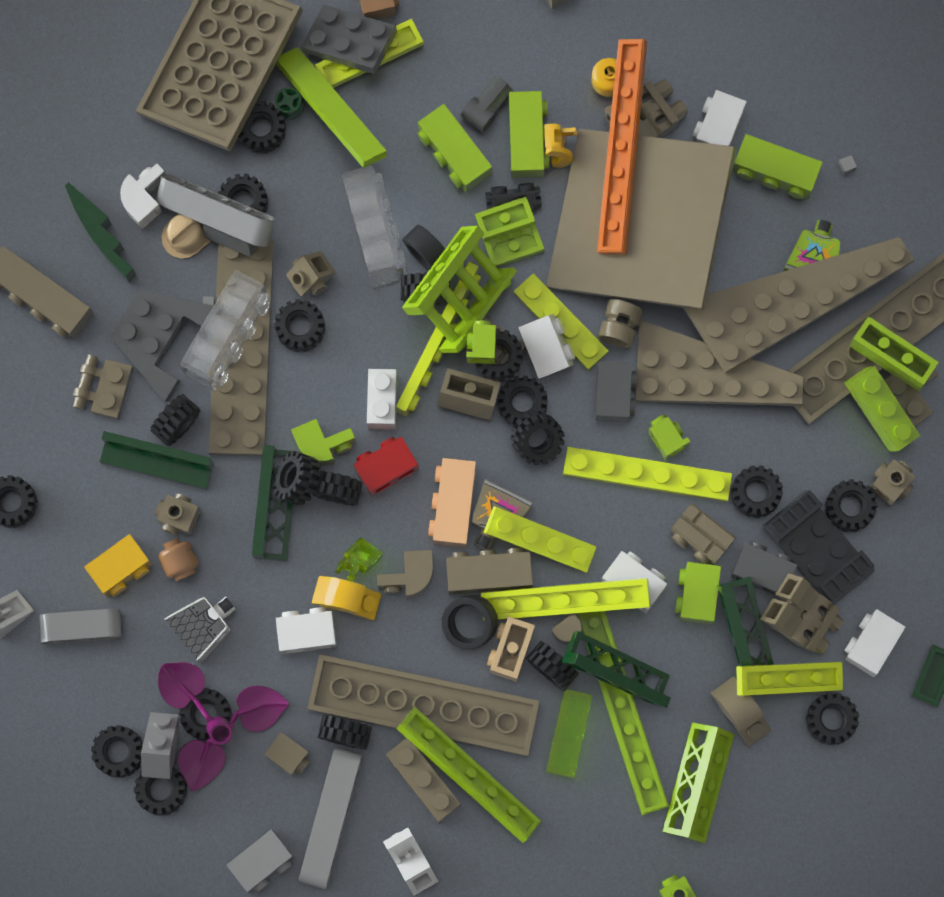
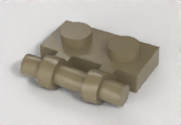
(110, 390)

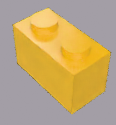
(118, 566)

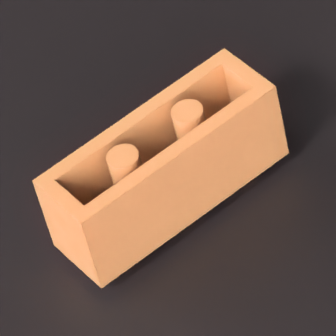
(453, 502)

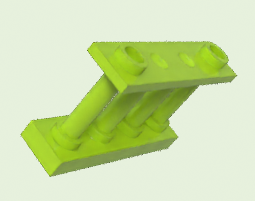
(437, 282)

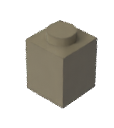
(288, 755)

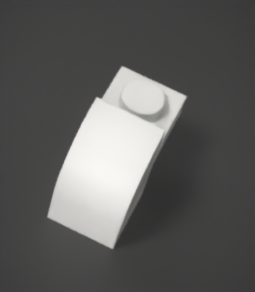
(137, 198)
(410, 861)

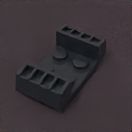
(818, 547)

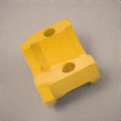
(555, 144)

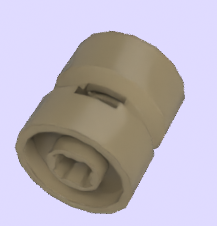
(616, 332)

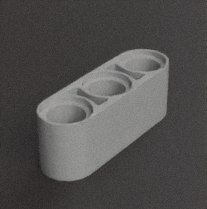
(80, 626)

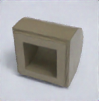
(565, 629)

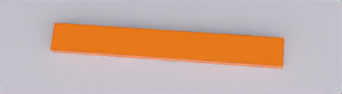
(622, 147)

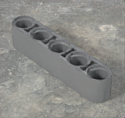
(215, 210)
(330, 818)

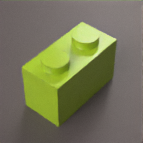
(699, 593)

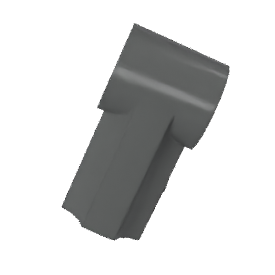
(483, 109)

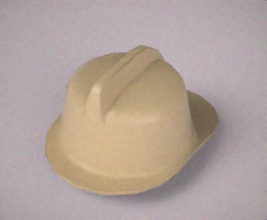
(183, 237)

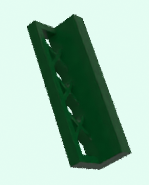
(156, 460)
(264, 509)
(735, 626)
(616, 677)

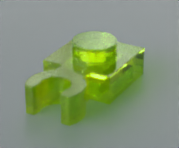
(360, 557)

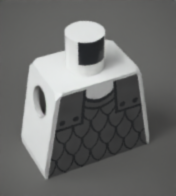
(201, 625)

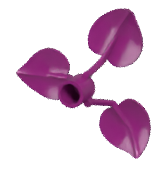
(203, 761)

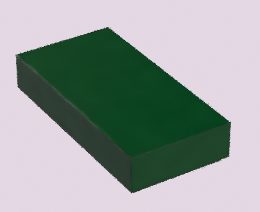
(930, 682)

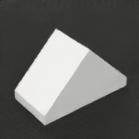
(13, 611)

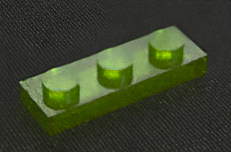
(569, 733)

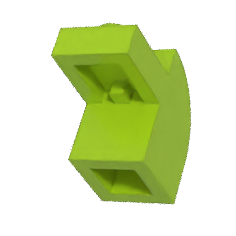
(312, 442)

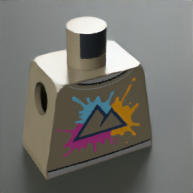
(495, 496)

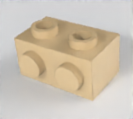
(512, 649)

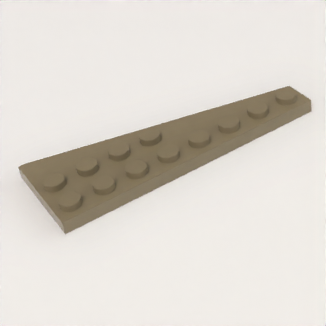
(769, 309)

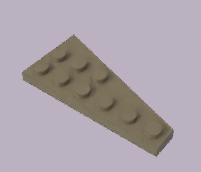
(685, 371)

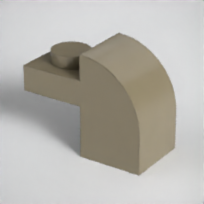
(416, 578)
(741, 711)

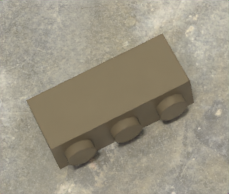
(489, 571)
(423, 780)

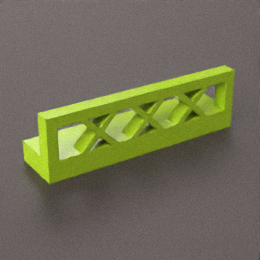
(704, 782)

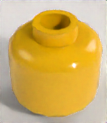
(604, 76)

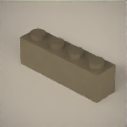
(42, 295)

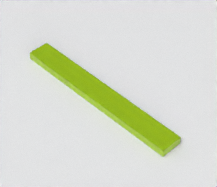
(626, 723)

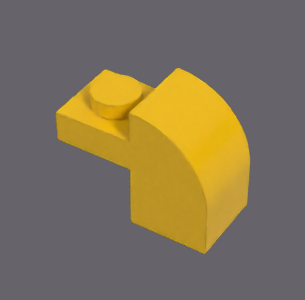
(346, 597)

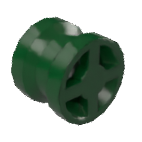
(287, 97)

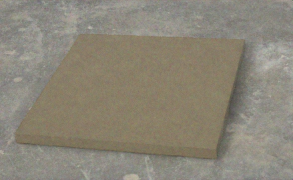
(672, 222)

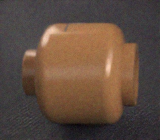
(178, 559)

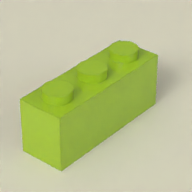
(527, 134)
(454, 148)
(776, 167)
(893, 354)
(882, 409)

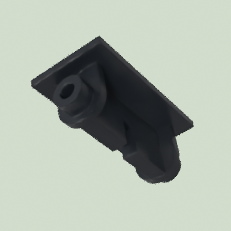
(501, 195)

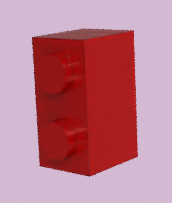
(385, 465)

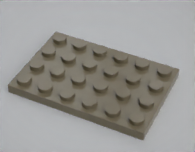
(218, 67)

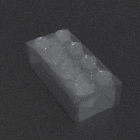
(373, 226)
(225, 331)

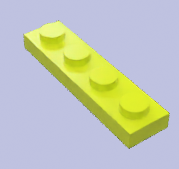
(405, 40)
(543, 302)
(539, 539)
(789, 678)

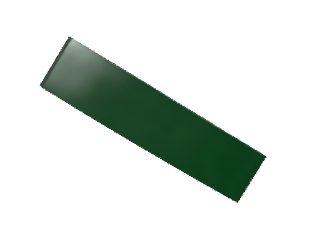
(96, 225)

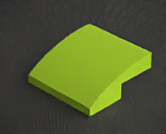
(510, 232)

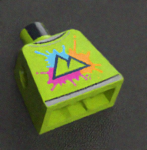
(814, 246)

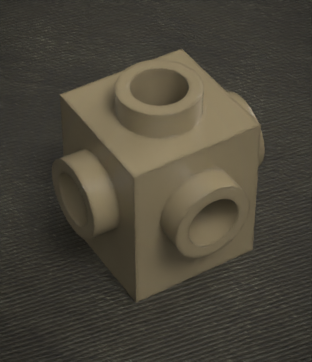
(310, 273)
(889, 490)
(184, 521)

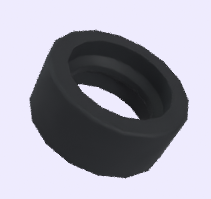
(423, 246)
(451, 632)

